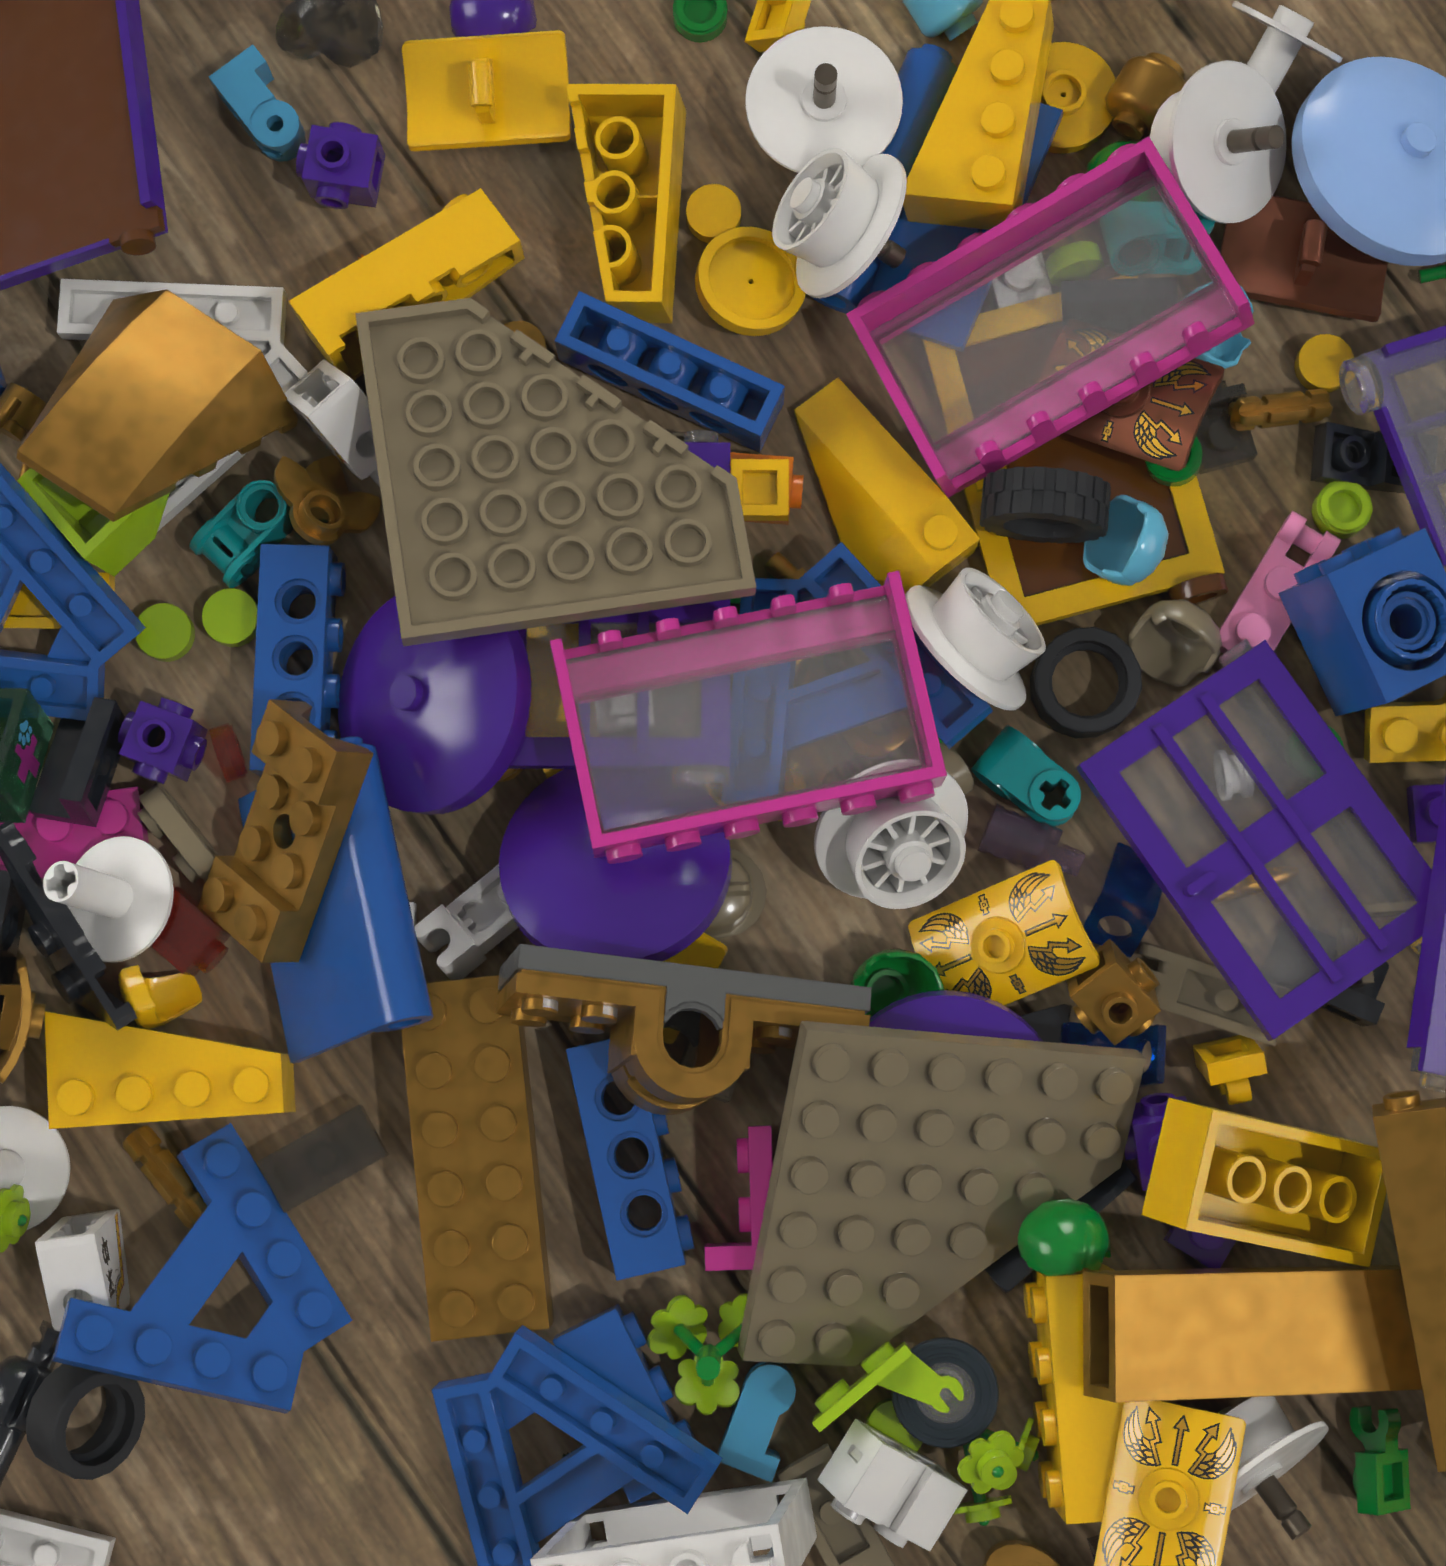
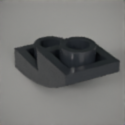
(1353, 457)

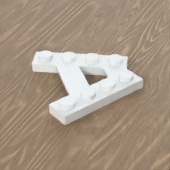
(248, 311)

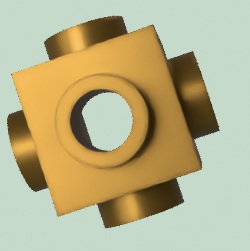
(1115, 995)

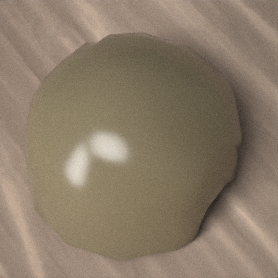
(1175, 641)

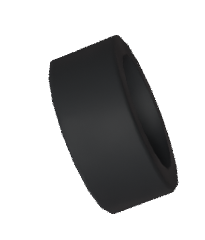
(1112, 649)
(111, 1441)

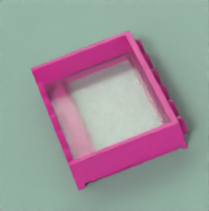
(1050, 316)
(749, 720)

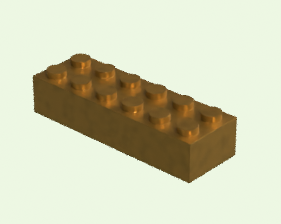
(476, 1166)

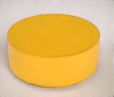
(712, 211)
(1320, 361)

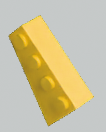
(985, 129)
(633, 181)
(156, 1075)

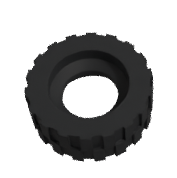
(1045, 505)

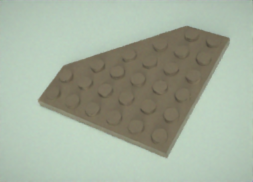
(531, 487)
(913, 1172)

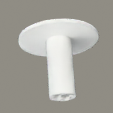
(1281, 42)
(116, 894)
(34, 1159)

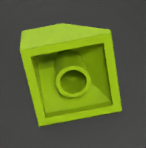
(94, 536)

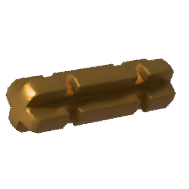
(1279, 409)
(165, 1174)

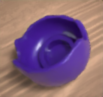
(491, 17)

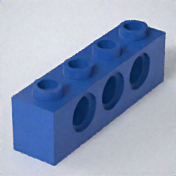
(669, 371)
(283, 576)
(632, 1248)

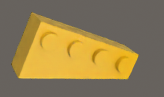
(431, 263)

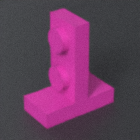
(755, 1158)

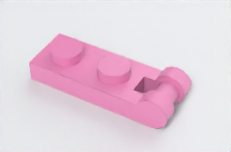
(1259, 609)

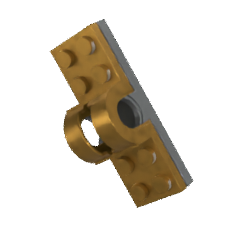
(715, 1008)

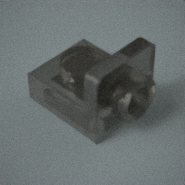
(1219, 441)

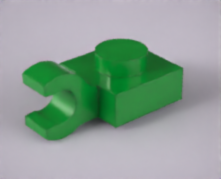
(1383, 1468)

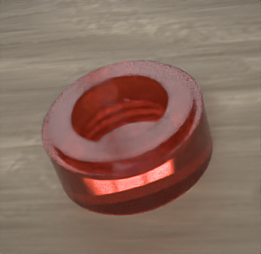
(228, 752)

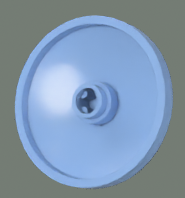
(1376, 158)

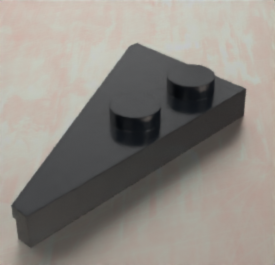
(60, 936)

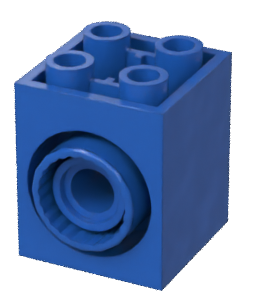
(1372, 619)

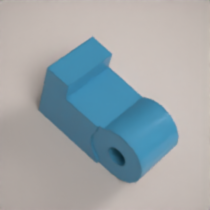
(267, 121)
(762, 1398)

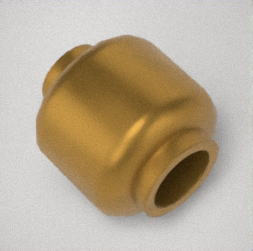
(1141, 91)

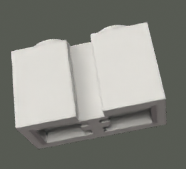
(890, 1486)

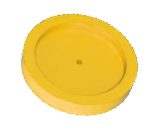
(1084, 82)
(724, 286)

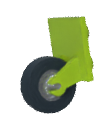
(938, 1390)

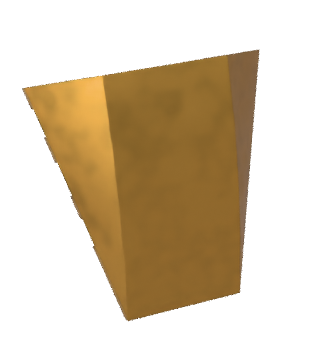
(153, 403)

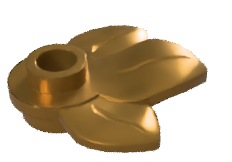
(321, 500)

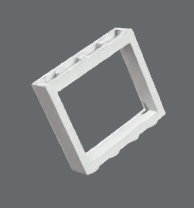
(716, 1532)

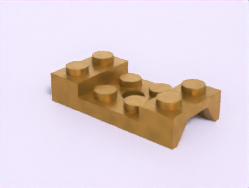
(275, 884)

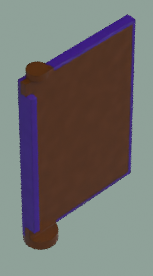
(75, 136)

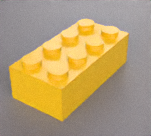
(1266, 1183)
(1073, 1427)

